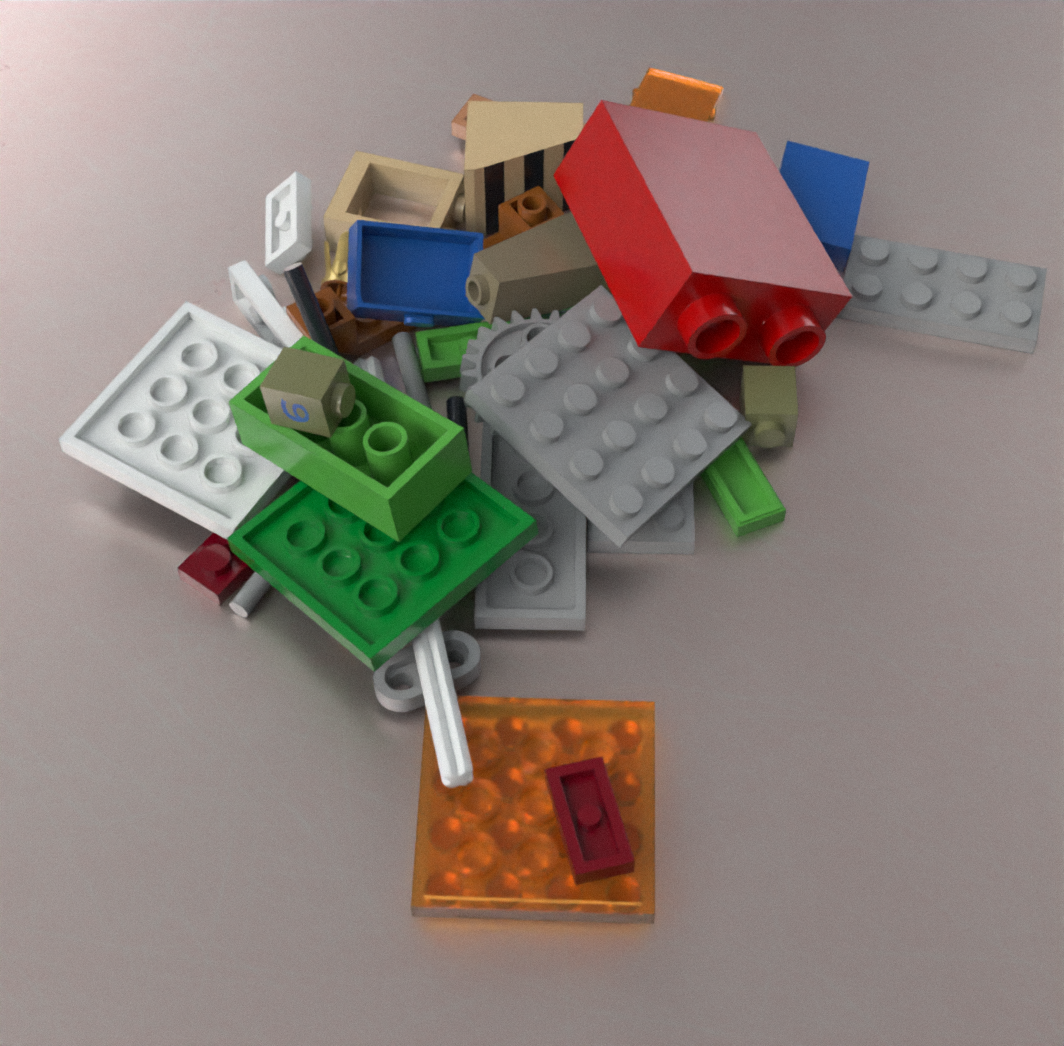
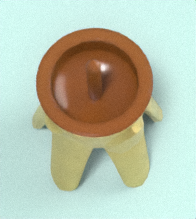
(337, 275)

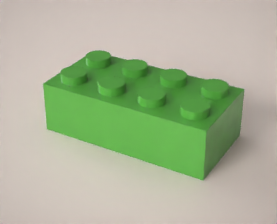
(382, 462)

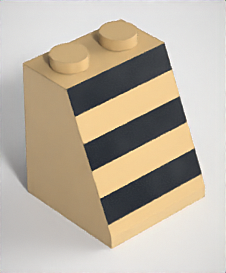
(512, 151)

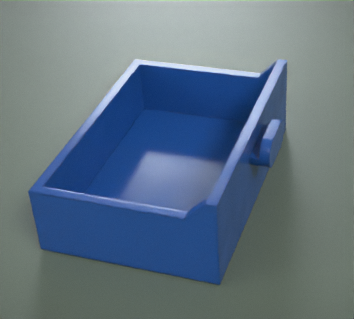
(828, 193)
(411, 274)

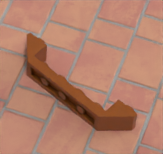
(363, 335)

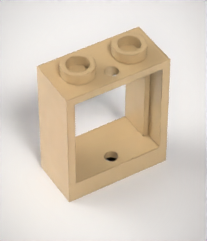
(396, 179)

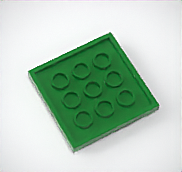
(368, 585)

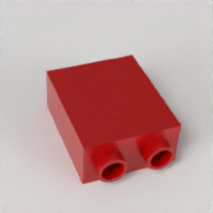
(699, 237)

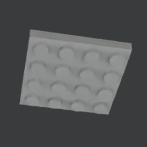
(607, 418)

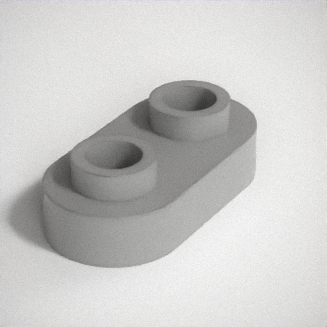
(403, 670)

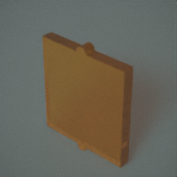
(677, 95)

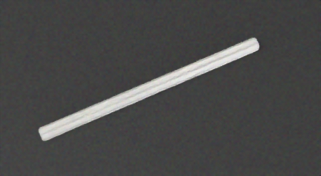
(437, 683)

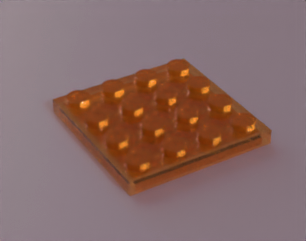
(497, 841)

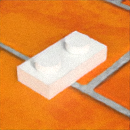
(288, 223)

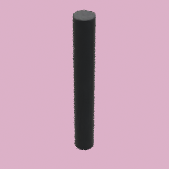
(309, 307)

